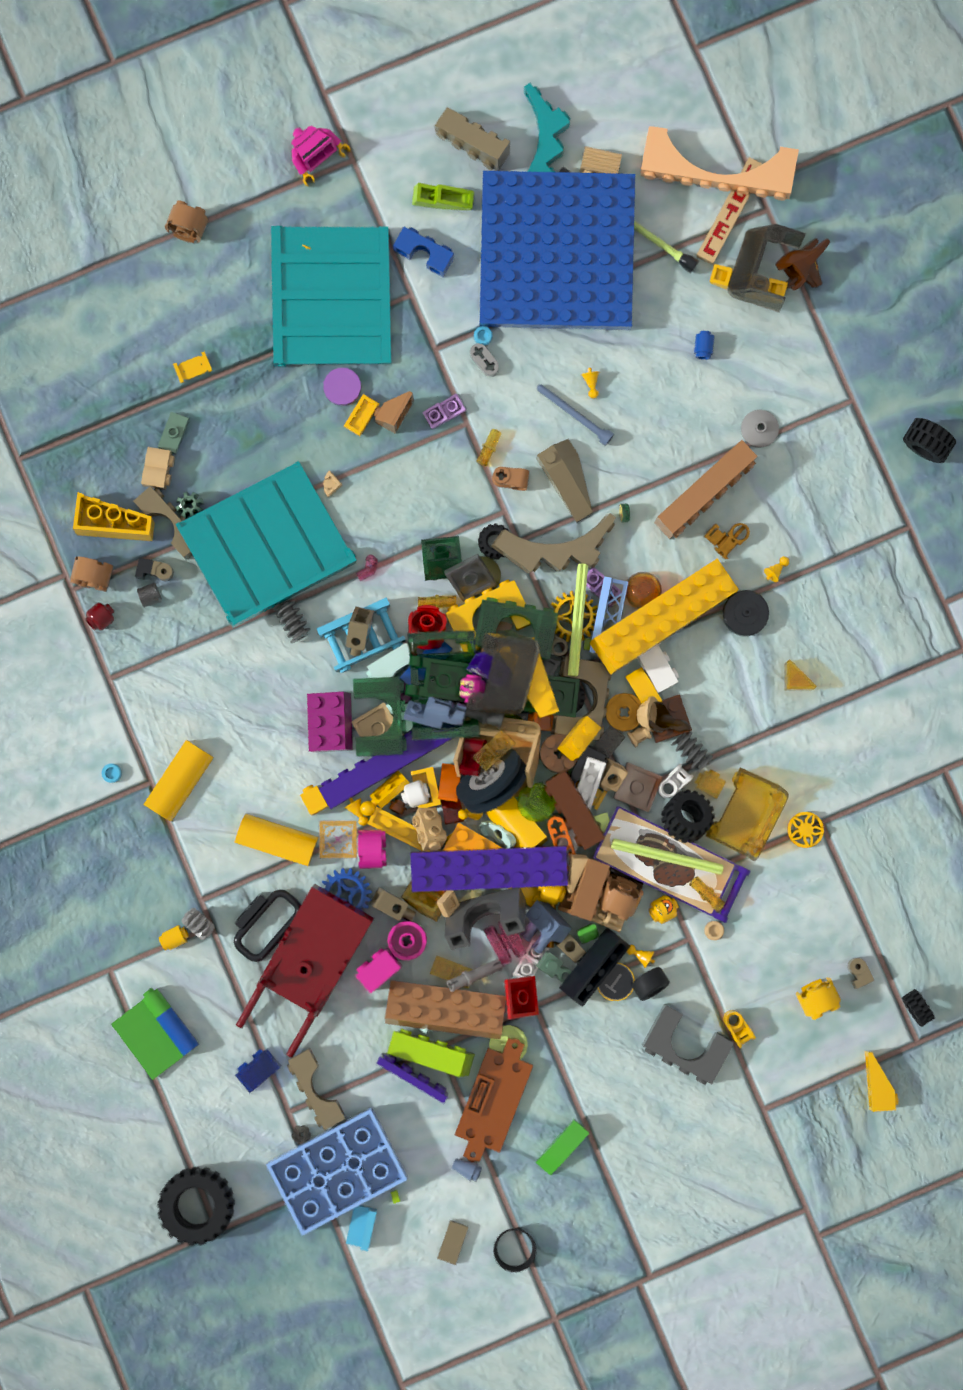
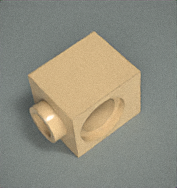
(614, 783)

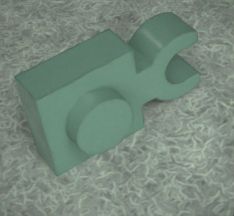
(552, 966)

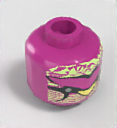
(470, 685)

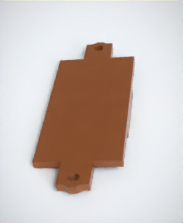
(493, 1100)

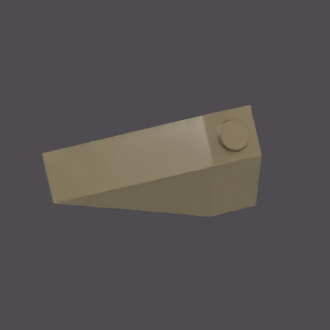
(565, 473)

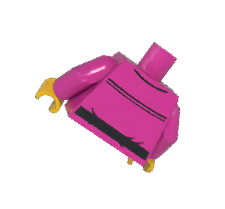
(313, 148)

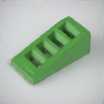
(587, 933)

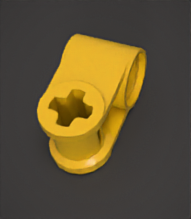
(740, 1030)

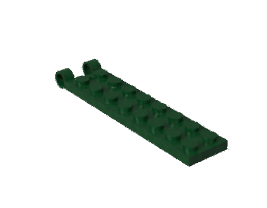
(449, 676)

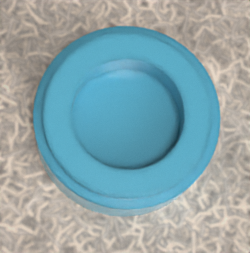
(483, 335)
(111, 773)

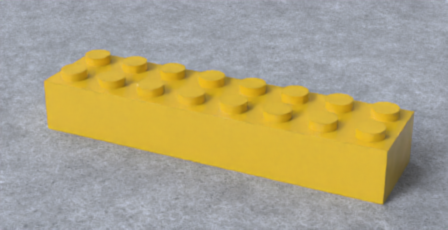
(663, 616)

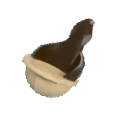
(656, 717)

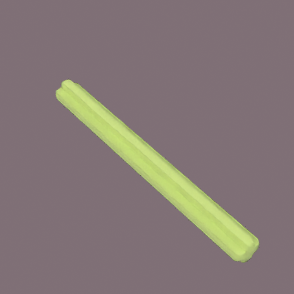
(577, 624)
(667, 856)

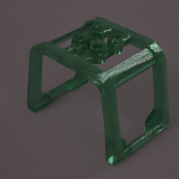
(469, 728)

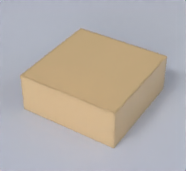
(448, 903)

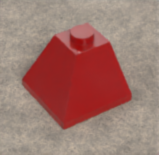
(521, 997)

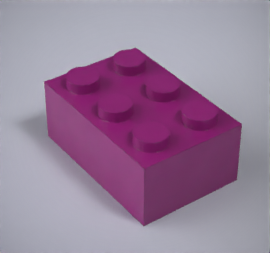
(329, 722)

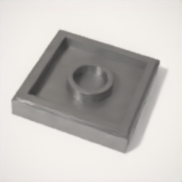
(470, 577)

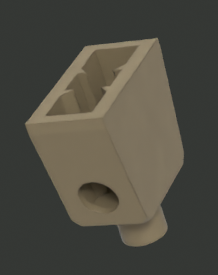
(359, 630)
(385, 901)

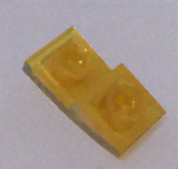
(494, 750)
(447, 969)

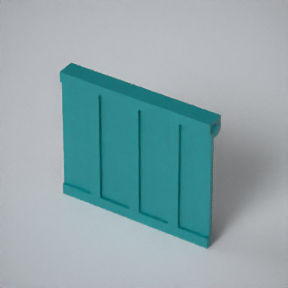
(331, 297)
(266, 544)

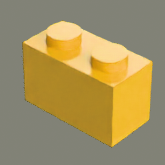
(579, 738)

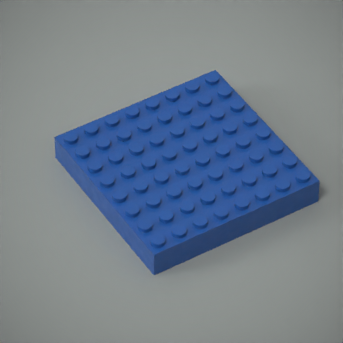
(557, 250)

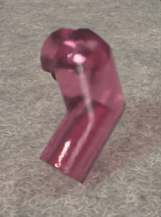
(370, 568)

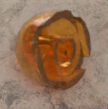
(642, 589)

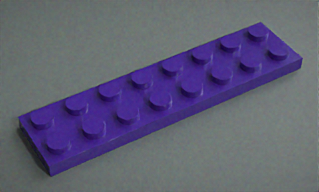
(489, 868)

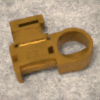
(726, 543)

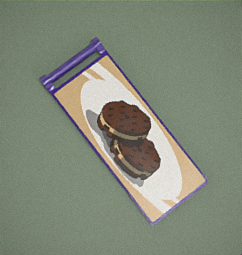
(663, 875)

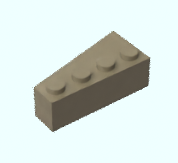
(472, 139)

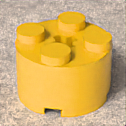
(818, 998)

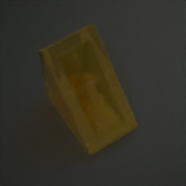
(795, 679)

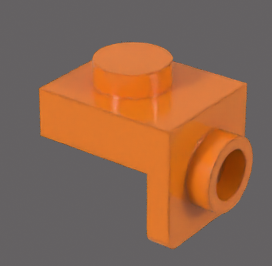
(544, 722)

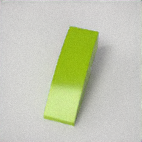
(442, 197)

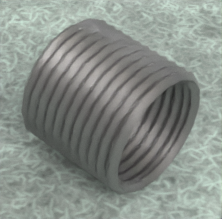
(149, 595)

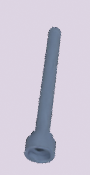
(604, 435)

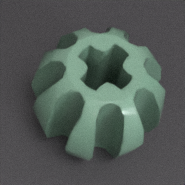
(186, 511)

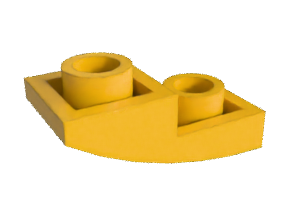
(642, 685)

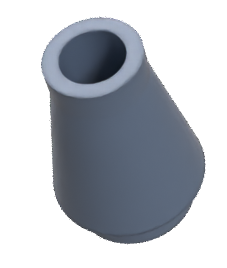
(467, 1169)

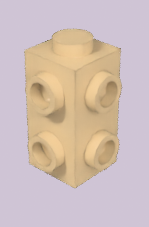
(429, 829)

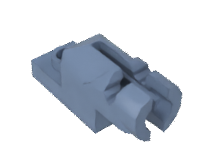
(435, 712)

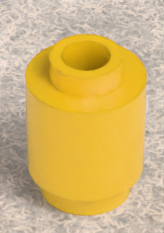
(173, 937)

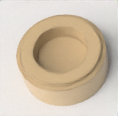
(714, 930)

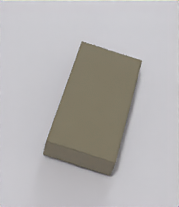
(452, 1242)

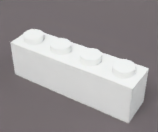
(658, 669)

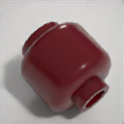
(100, 616)

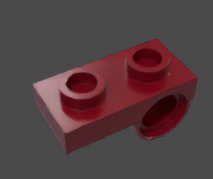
(471, 748)

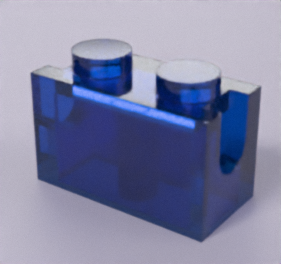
(258, 1070)

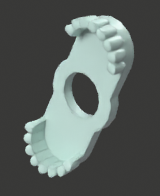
(490, 829)

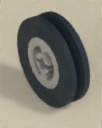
(492, 786)

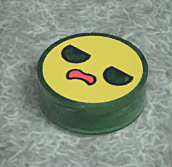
(624, 512)

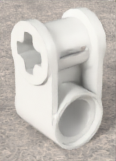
(677, 779)

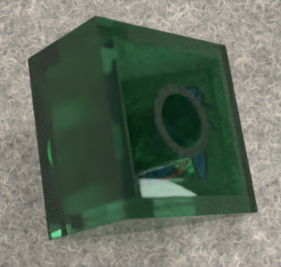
(439, 556)

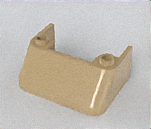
(525, 735)

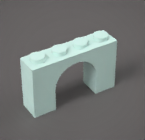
(388, 667)

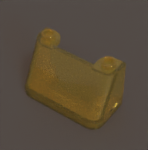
(749, 814)

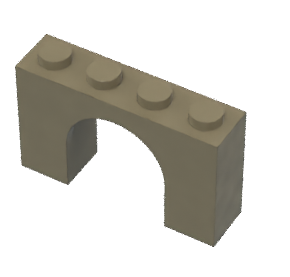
(597, 678)

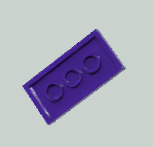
(419, 1081)

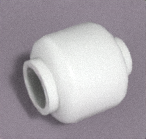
(416, 794)

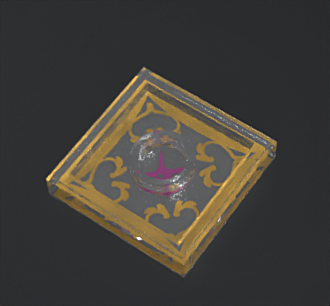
(338, 839)

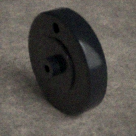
(745, 613)

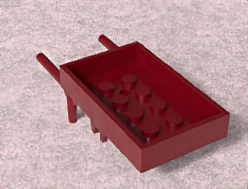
(324, 942)

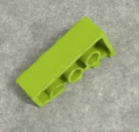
(430, 1053)

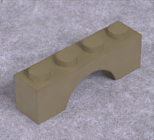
(153, 505)
(327, 1111)

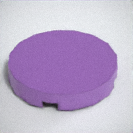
(342, 386)

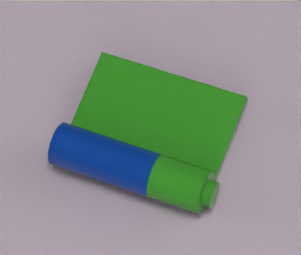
(154, 1033)

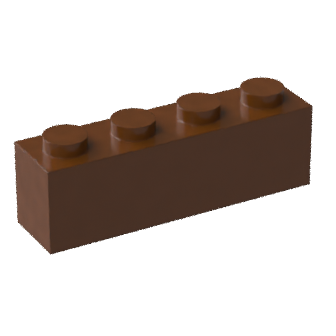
(574, 809)

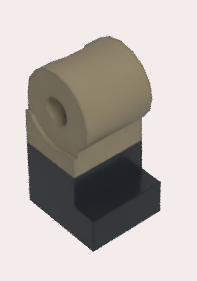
(153, 568)

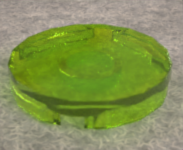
(535, 803)

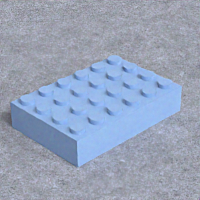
(336, 1171)

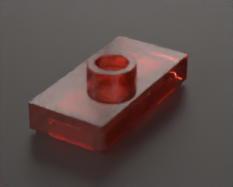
(451, 810)

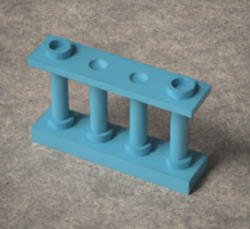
(328, 631)

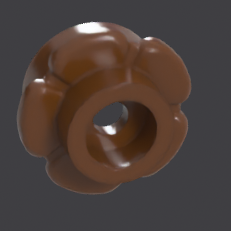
(398, 806)

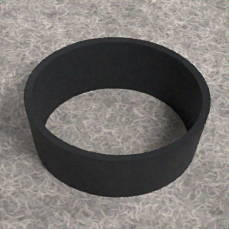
(519, 1268)

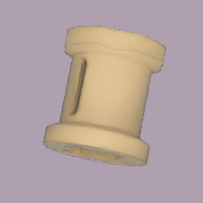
(639, 735)

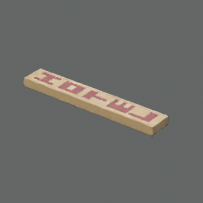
(725, 220)

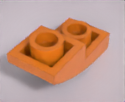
(448, 783)

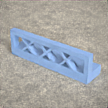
(604, 603)

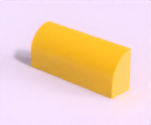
(178, 780)
(525, 832)
(276, 839)

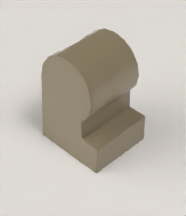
(571, 948)
(860, 971)

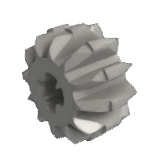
(198, 923)

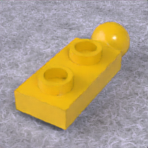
(384, 793)

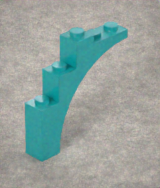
(550, 126)

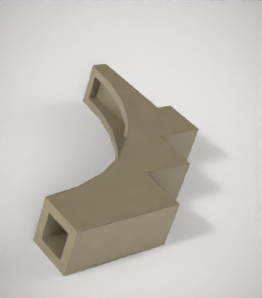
(581, 550)

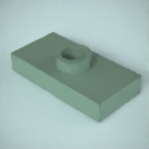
(173, 432)

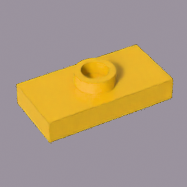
(361, 415)

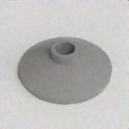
(757, 437)

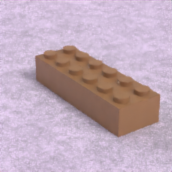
(709, 486)
(445, 1010)

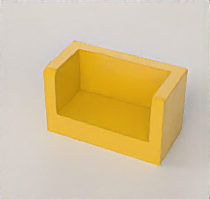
(428, 776)

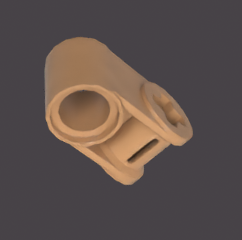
(513, 478)

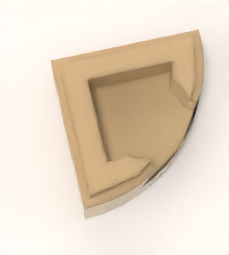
(331, 484)

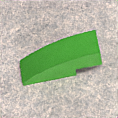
(562, 1147)

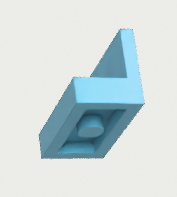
(361, 1227)

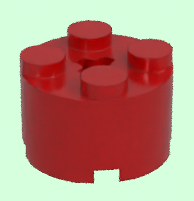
(427, 619)

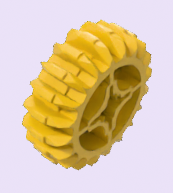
(564, 617)

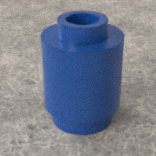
(704, 345)

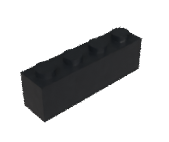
(594, 967)

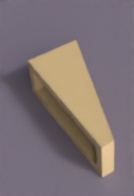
(576, 866)

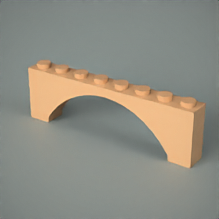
(666, 163)

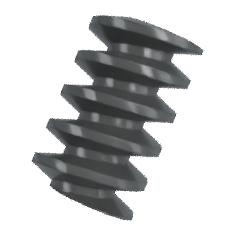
(292, 621)
(692, 751)

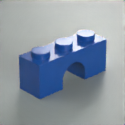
(410, 242)

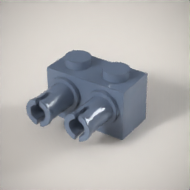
(550, 924)

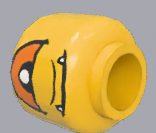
(663, 909)

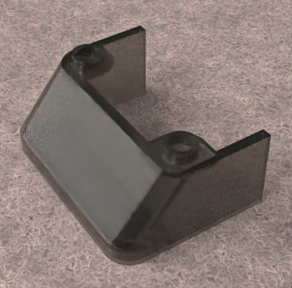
(745, 280)

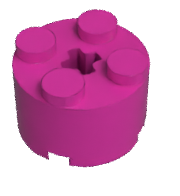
(370, 849)
(397, 945)

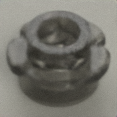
(301, 1129)

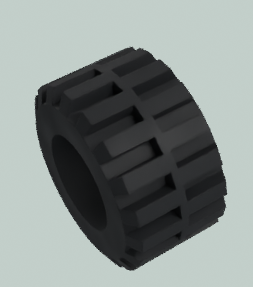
(929, 440)
(694, 805)

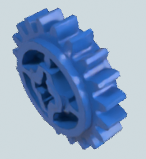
(361, 887)

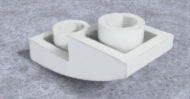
(528, 962)

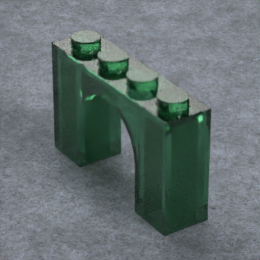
(543, 622)
(391, 742)

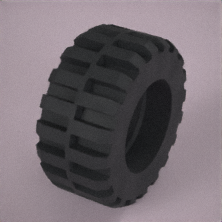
(181, 1228)

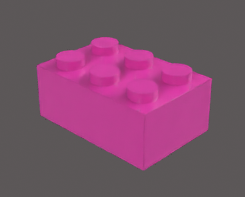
(379, 970)

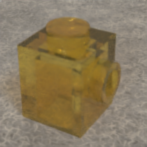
(710, 783)

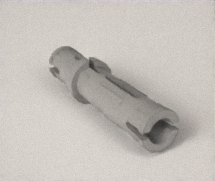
(467, 978)

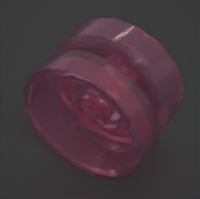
(502, 943)

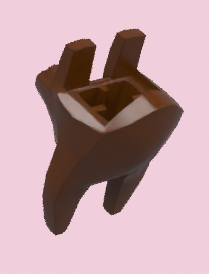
(802, 264)

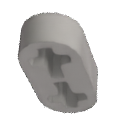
(481, 362)

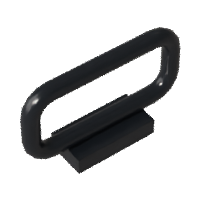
(253, 913)

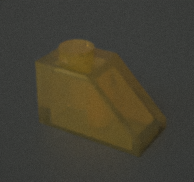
(423, 902)

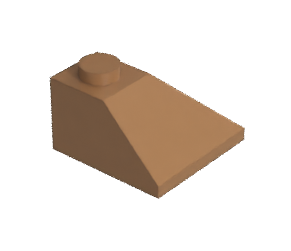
(394, 411)

